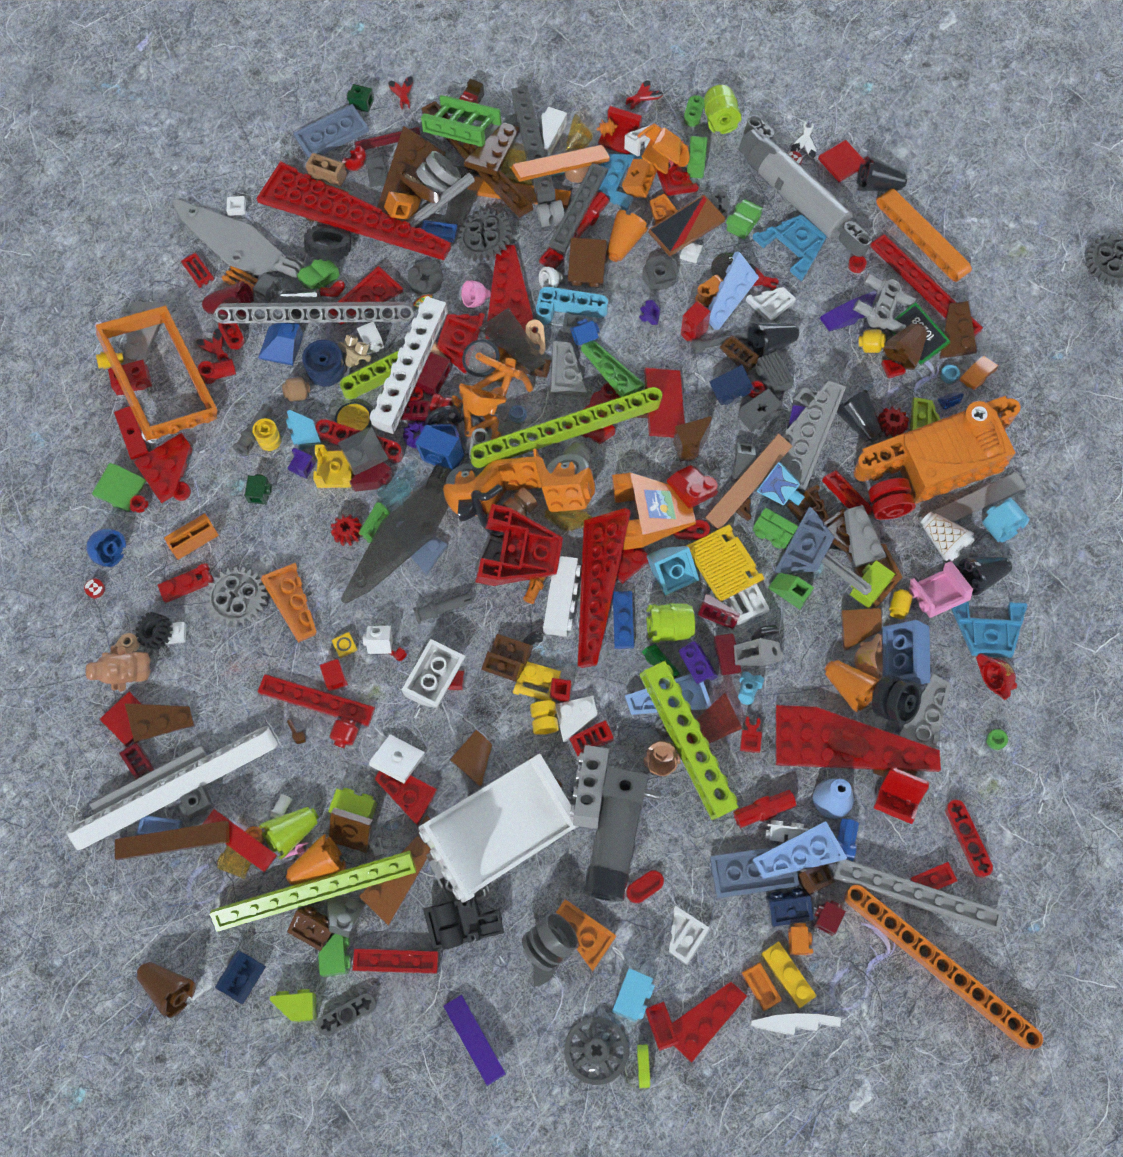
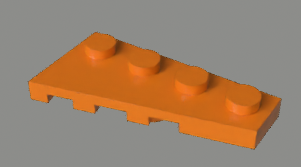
(289, 598)

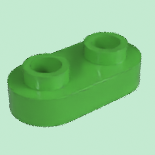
(694, 109)

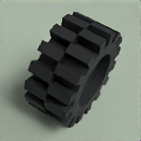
(146, 627)

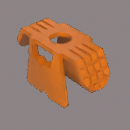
(662, 147)

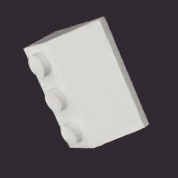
(432, 674)

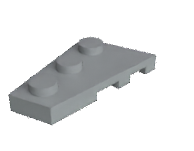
(564, 370)
(863, 538)

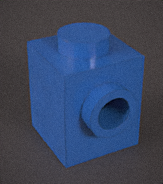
(584, 331)

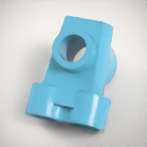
(749, 687)

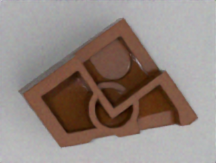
(859, 625)
(473, 757)

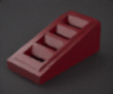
(420, 417)
(707, 611)
(128, 761)

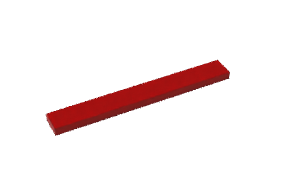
(916, 277)

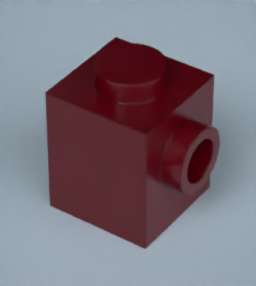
(829, 917)

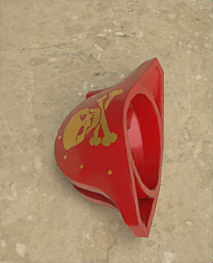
(997, 675)

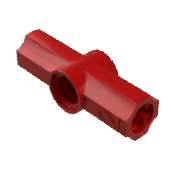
(592, 215)
(764, 808)

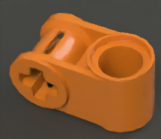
(708, 290)

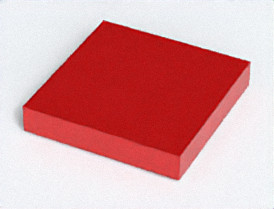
(841, 160)
(117, 719)

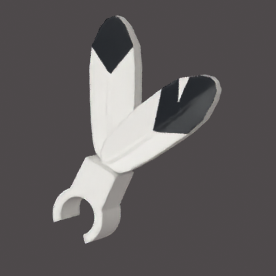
(805, 141)

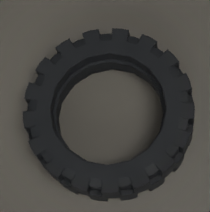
(328, 252)

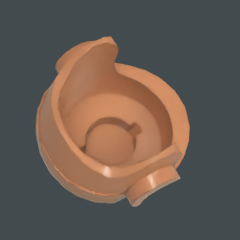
(661, 758)

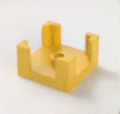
(332, 469)

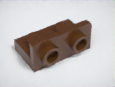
(310, 927)

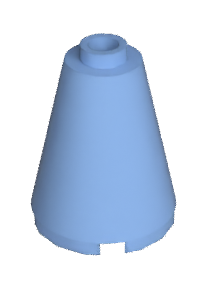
(833, 798)

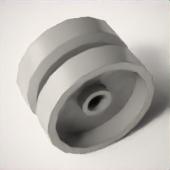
(438, 172)

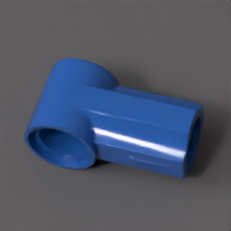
(847, 837)

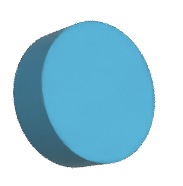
(950, 374)

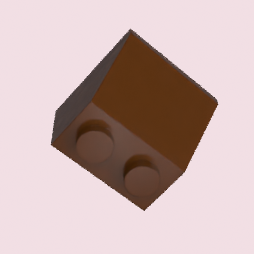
(691, 437)

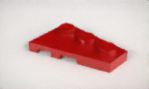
(412, 796)

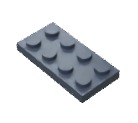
(331, 131)
(737, 875)

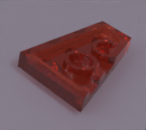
(718, 720)

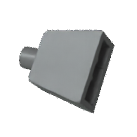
(766, 650)

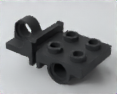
(458, 922)

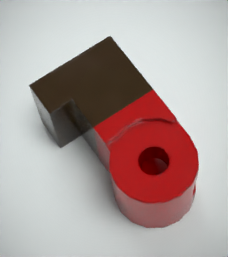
(473, 92)

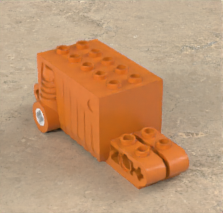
(946, 451)

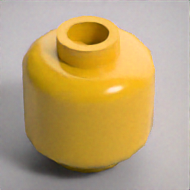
(872, 341)

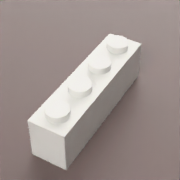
(560, 597)

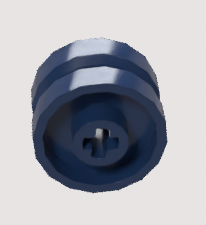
(324, 362)

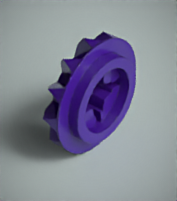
(408, 436)

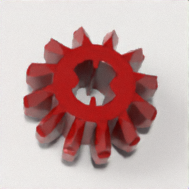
(893, 421)
(343, 524)

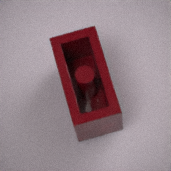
(434, 374)

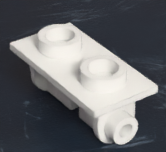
(777, 830)

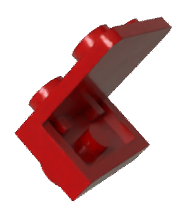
(900, 795)

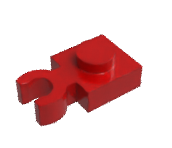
(750, 738)

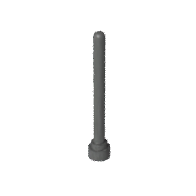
(699, 346)

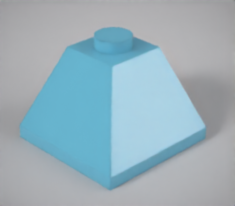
(673, 568)

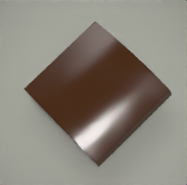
(507, 657)

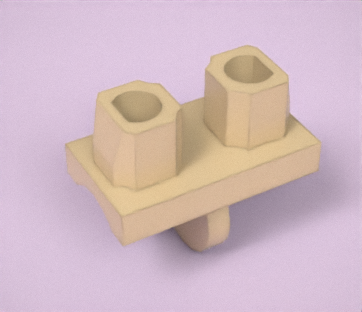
(354, 350)

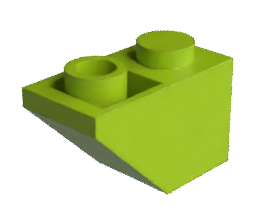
(298, 1006)

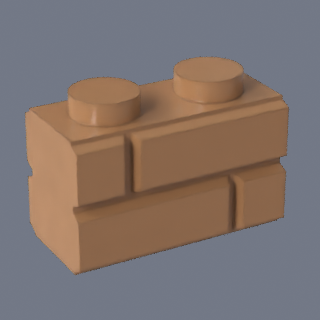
(326, 169)

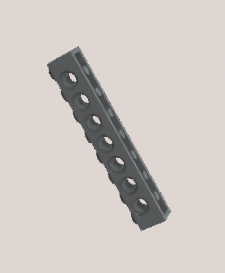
(532, 141)

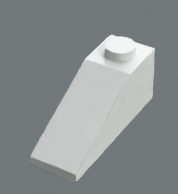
(553, 125)

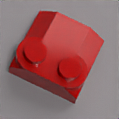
(692, 486)

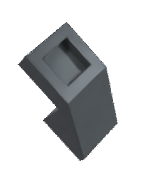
(745, 456)

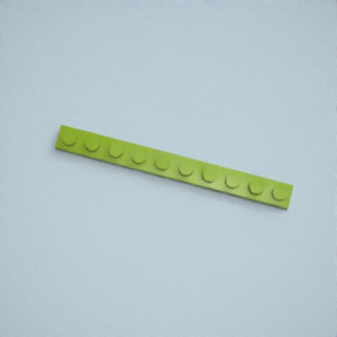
(313, 891)

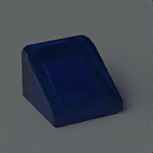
(950, 400)

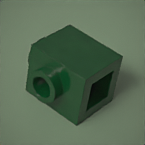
(360, 97)
(257, 489)

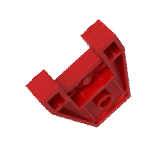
(525, 552)

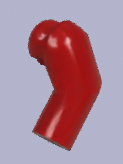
(334, 291)

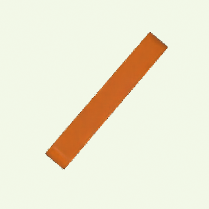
(924, 235)

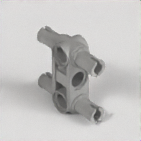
(888, 294)

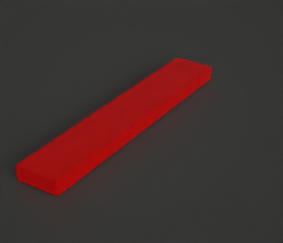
(316, 700)

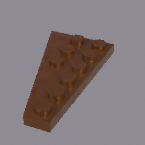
(408, 156)

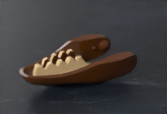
(420, 188)

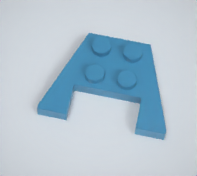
(617, 168)
(800, 237)
(991, 636)

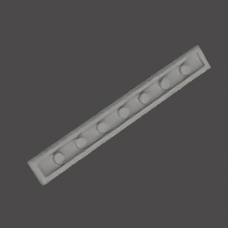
(919, 895)

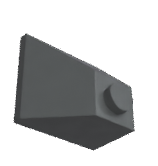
(362, 451)

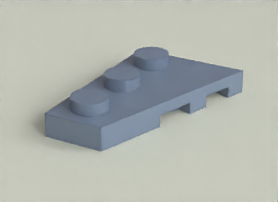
(429, 554)

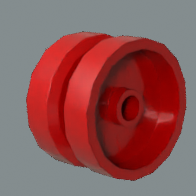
(891, 499)

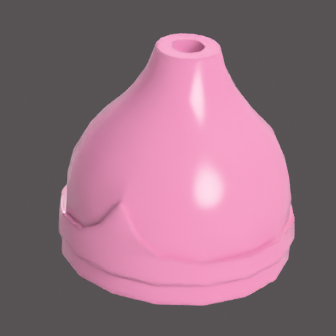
(474, 293)

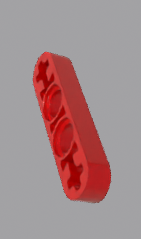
(971, 837)

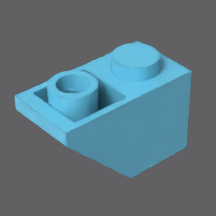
(303, 430)

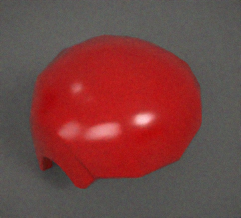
(356, 160)

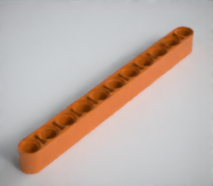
(983, 1005)

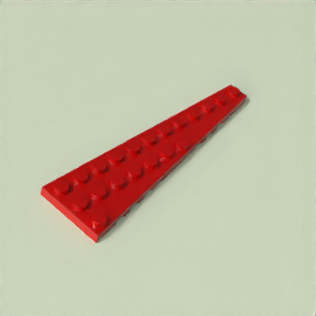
(314, 200)

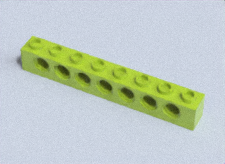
(687, 751)

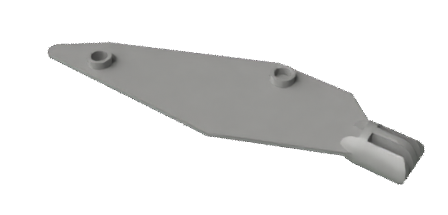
(236, 241)

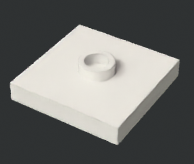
(396, 758)

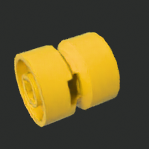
(267, 434)
(544, 714)

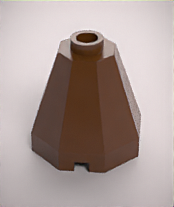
(907, 346)

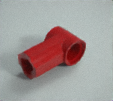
(216, 370)

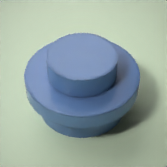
(517, 414)

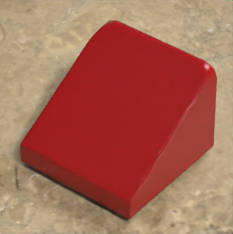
(457, 682)
(560, 689)

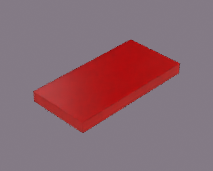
(671, 410)

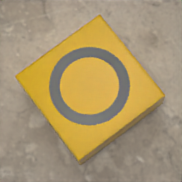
(344, 645)

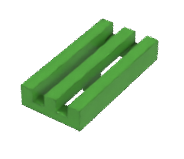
(373, 521)

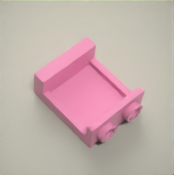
(941, 590)

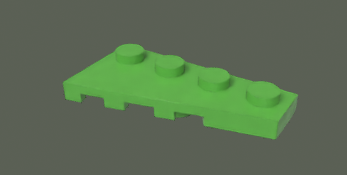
(612, 370)

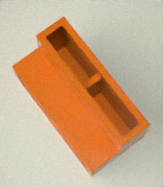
(191, 536)

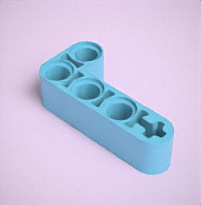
(595, 304)

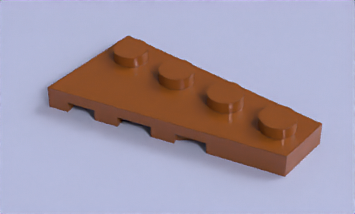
(387, 896)

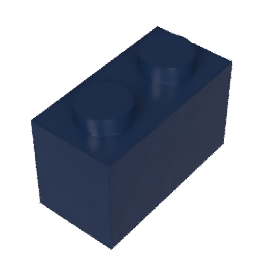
(731, 385)

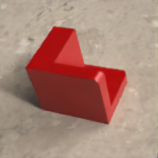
(333, 675)

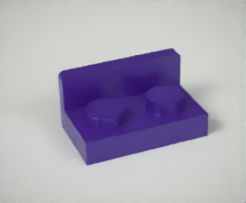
(697, 662)

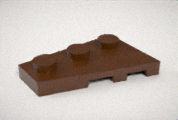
(959, 331)
(157, 720)

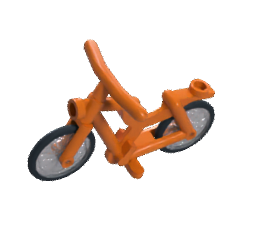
(480, 360)

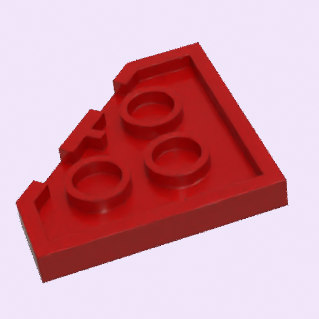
(165, 466)

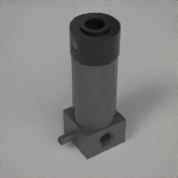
(616, 834)

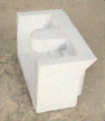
(633, 143)

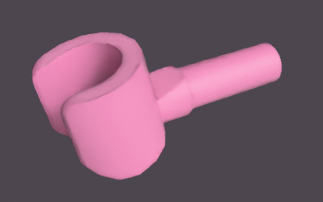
(299, 850)

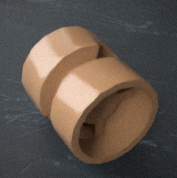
(522, 502)

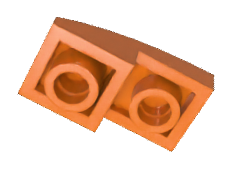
(978, 372)

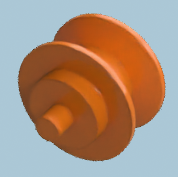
(607, 127)

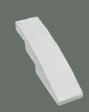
(786, 1023)

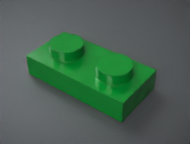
(655, 656)

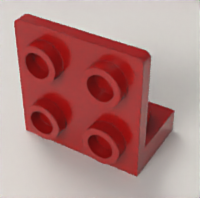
(626, 123)

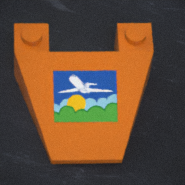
(657, 508)

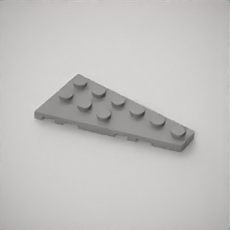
(810, 432)

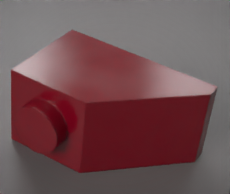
(372, 478)

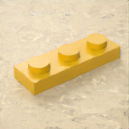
(788, 975)

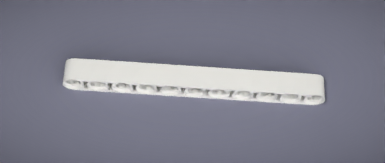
(171, 788)

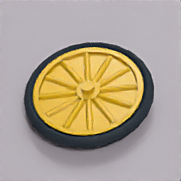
(354, 415)

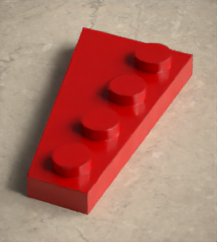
(373, 288)

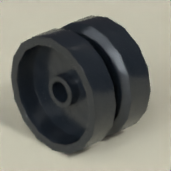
(896, 699)

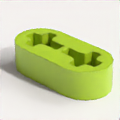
(643, 1066)

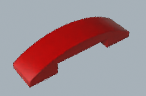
(244, 843)

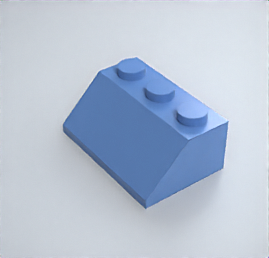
(907, 651)

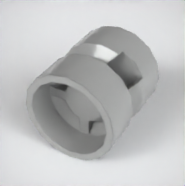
(550, 213)

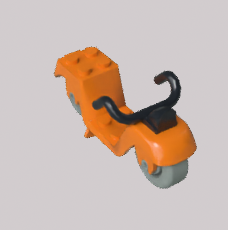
(564, 482)

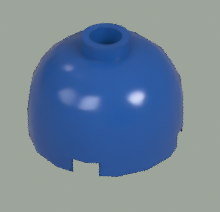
(105, 547)

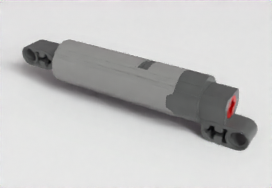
(800, 187)

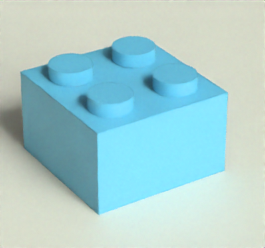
(632, 995)

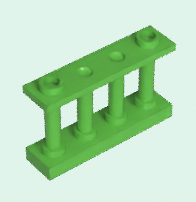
(460, 131)

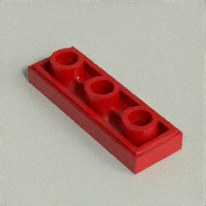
(128, 424)

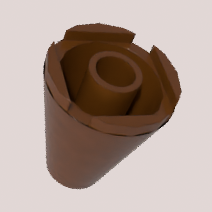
(165, 988)

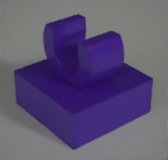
(651, 312)

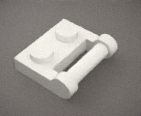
(753, 602)

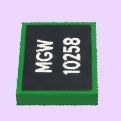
(935, 337)

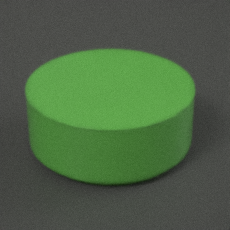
(997, 739)

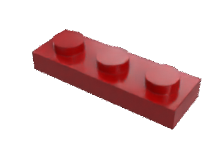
(845, 491)

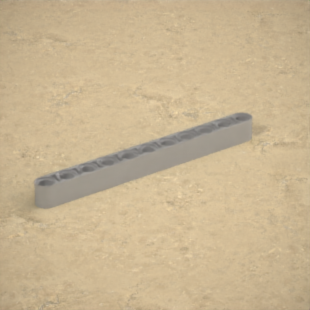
(306, 317)

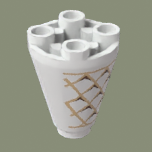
(947, 535)

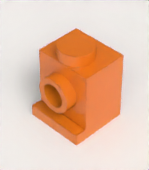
(799, 940)

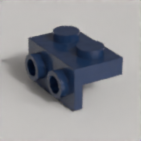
(240, 977)

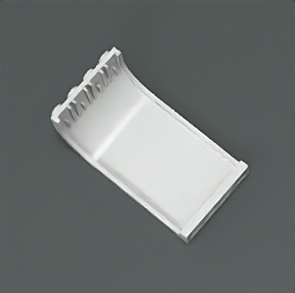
(498, 827)

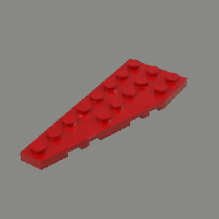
(804, 736)

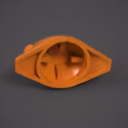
(481, 401)

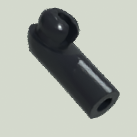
(764, 631)
(532, 638)

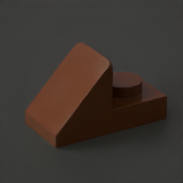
(816, 878)

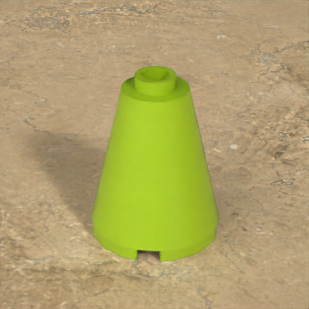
(288, 830)

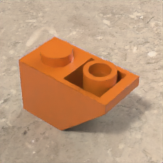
(402, 205)

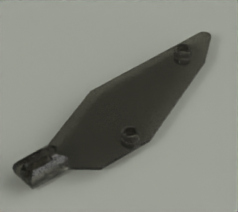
(401, 535)

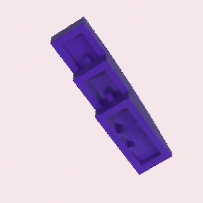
(844, 315)
(474, 1040)

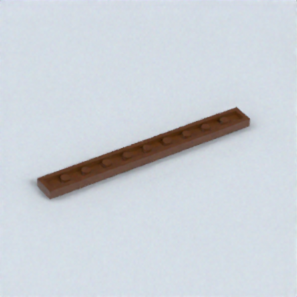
(500, 184)

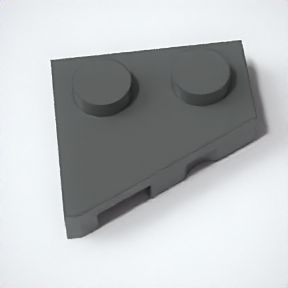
(343, 914)

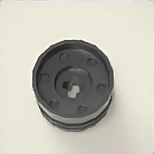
(550, 941)

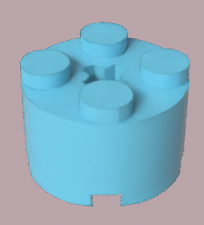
(1005, 520)

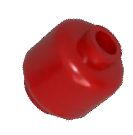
(344, 732)

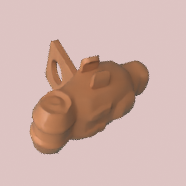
(119, 668)

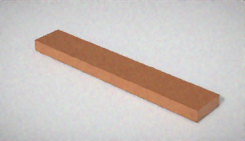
(748, 482)

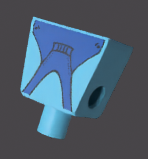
(781, 486)

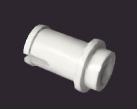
(281, 806)

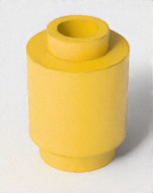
(900, 604)

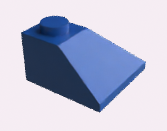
(281, 343)

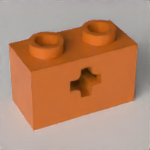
(639, 178)

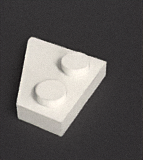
(771, 303)
(575, 715)

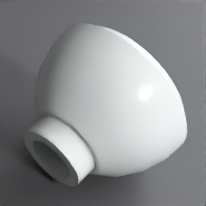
(549, 277)

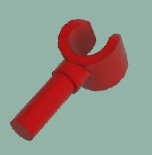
(399, 654)

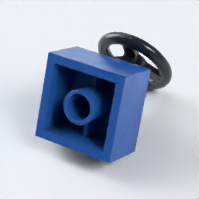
(441, 441)

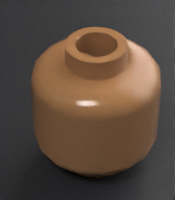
(295, 389)

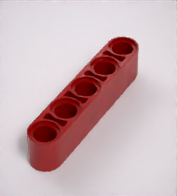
(336, 429)

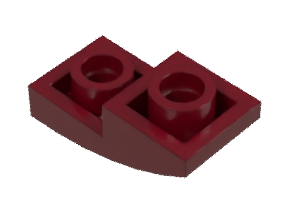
(725, 651)

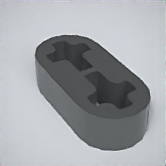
(723, 206)

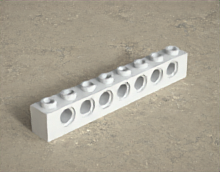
(389, 420)

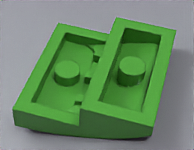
(118, 487)

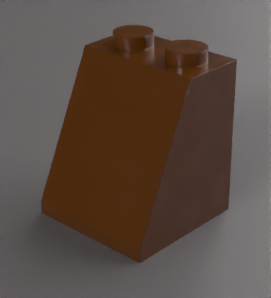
(587, 262)

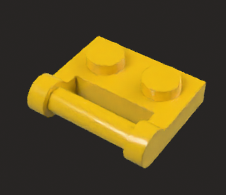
(538, 676)

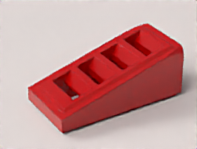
(588, 732)

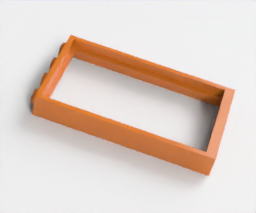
(144, 320)

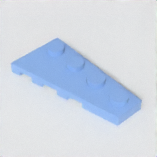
(737, 283)
(693, 693)
(805, 851)

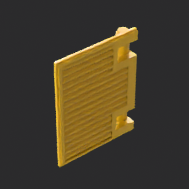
(724, 563)

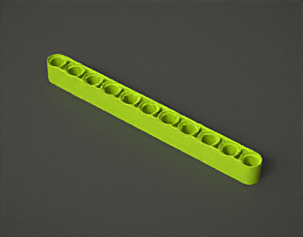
(560, 433)

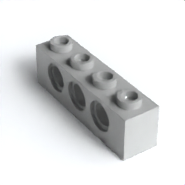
(583, 814)

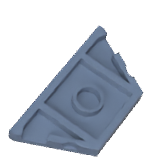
(807, 546)

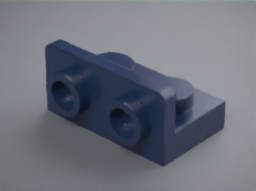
(789, 907)

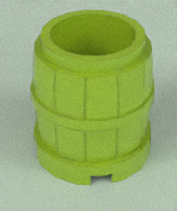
(721, 109)
(670, 622)

